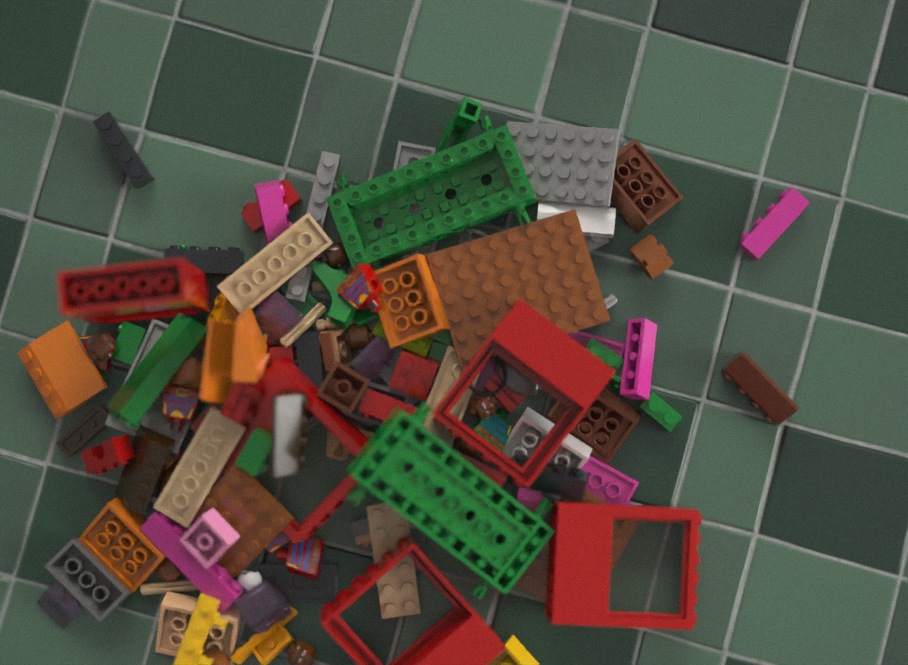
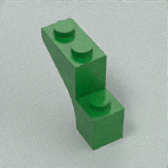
(458, 128)
(341, 310)

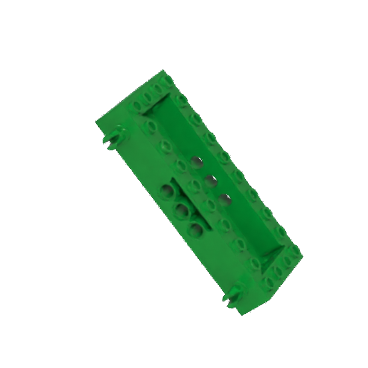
(426, 184)
(465, 489)

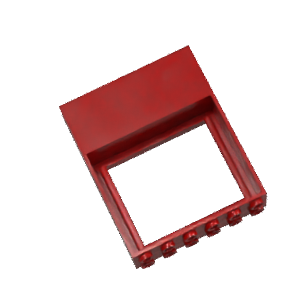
(134, 292)
(548, 360)
(286, 375)
(582, 563)
(455, 639)

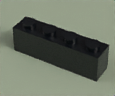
(123, 150)
(209, 261)
(309, 357)
(556, 479)

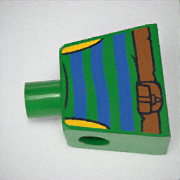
(494, 429)

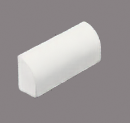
(593, 220)

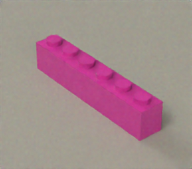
(211, 581)

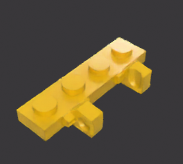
(202, 620)

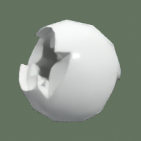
(249, 579)

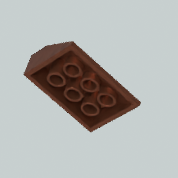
(641, 188)
(602, 425)

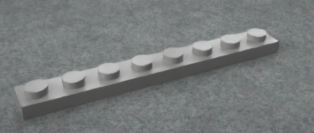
(318, 209)

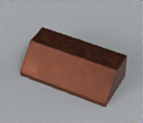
(759, 388)

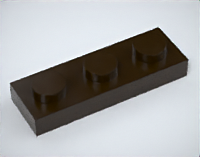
(83, 431)

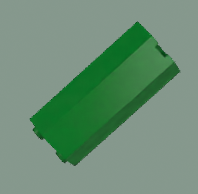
(156, 370)

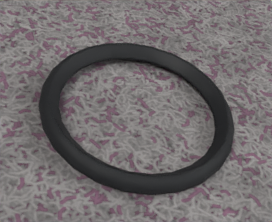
(499, 388)

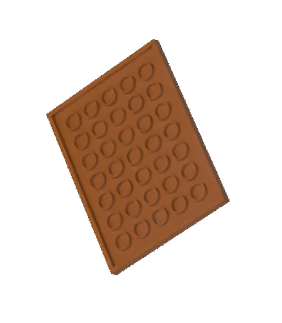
(537, 262)

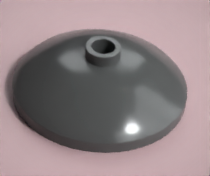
(516, 380)

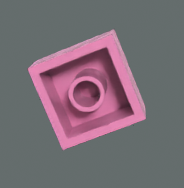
(209, 538)

